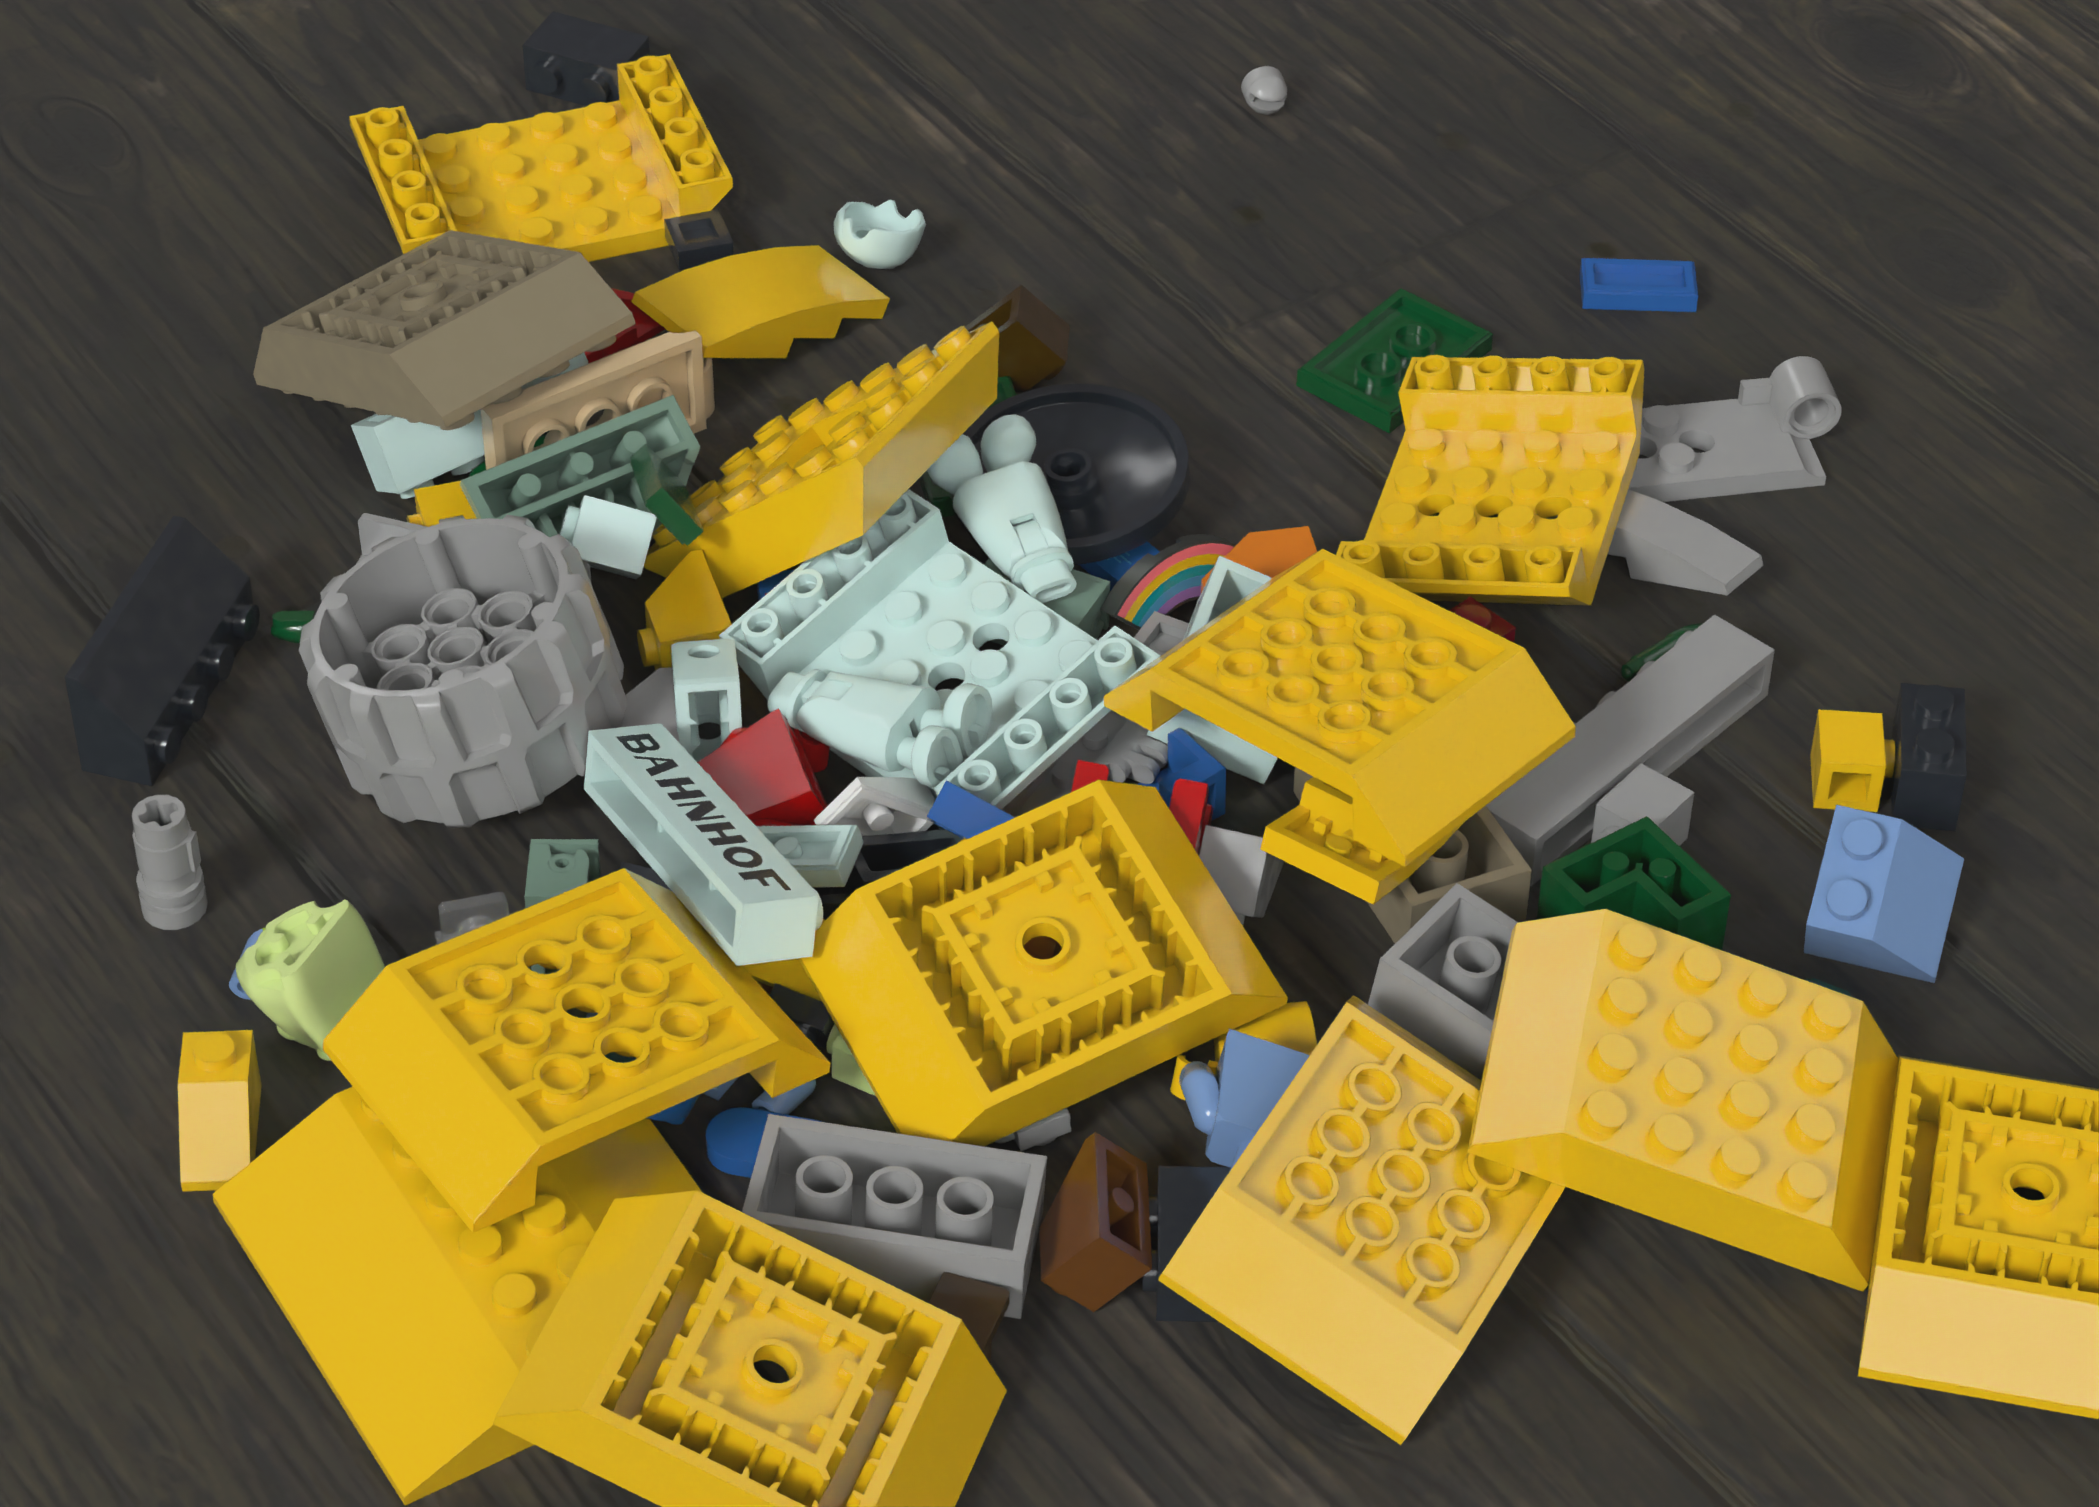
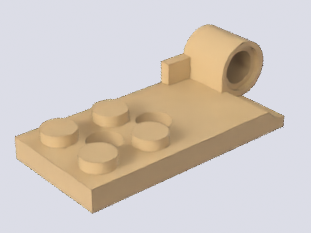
(615, 383)

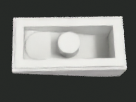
(881, 806)

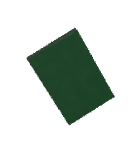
(1369, 360)

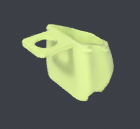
(310, 970)

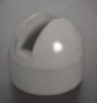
(1264, 90)

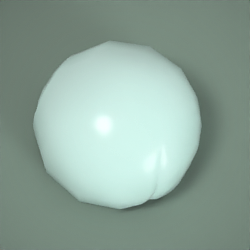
(878, 234)

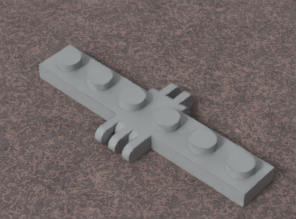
(1111, 741)

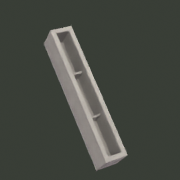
(1652, 720)

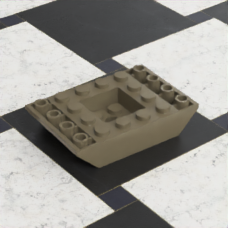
(444, 330)

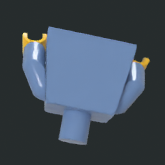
(1237, 1093)

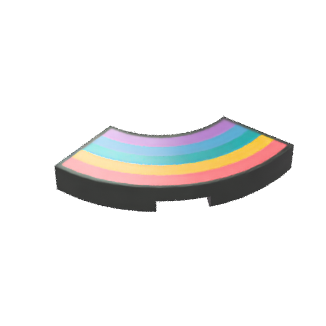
(1165, 579)

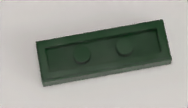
(665, 495)

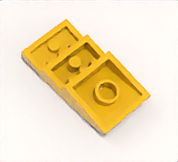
(761, 301)
(1321, 842)

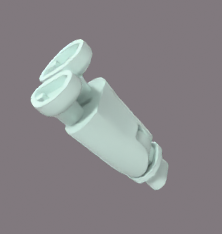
(1009, 507)
(887, 720)

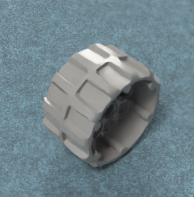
(463, 669)

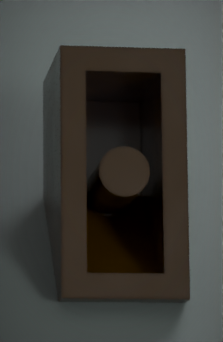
(1030, 338)

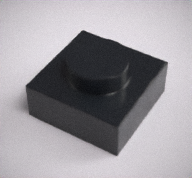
(698, 238)
(806, 1012)

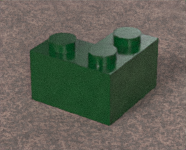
(1640, 877)

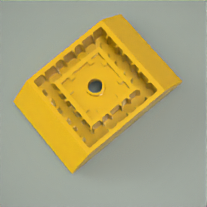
(836, 463)
(981, 1036)
(1965, 1273)
(659, 1388)

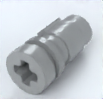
(168, 864)

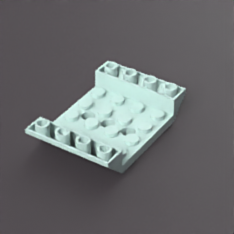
(916, 614)

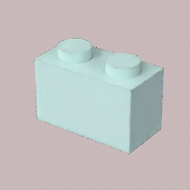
(609, 535)

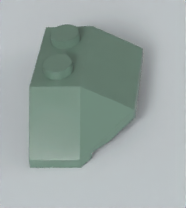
(585, 464)

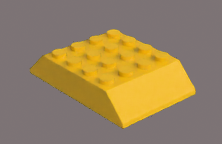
(1690, 1089)

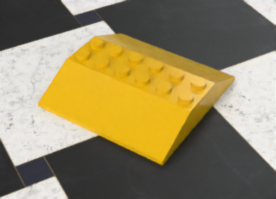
(401, 1298)

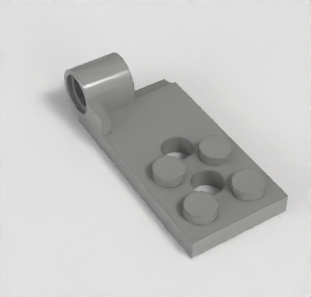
(1747, 441)

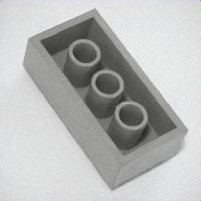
(1447, 977)
(902, 1203)

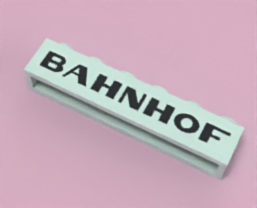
(702, 845)

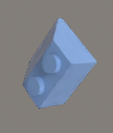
(1882, 896)

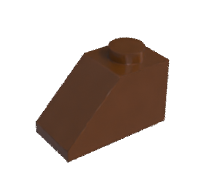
(1098, 1226)

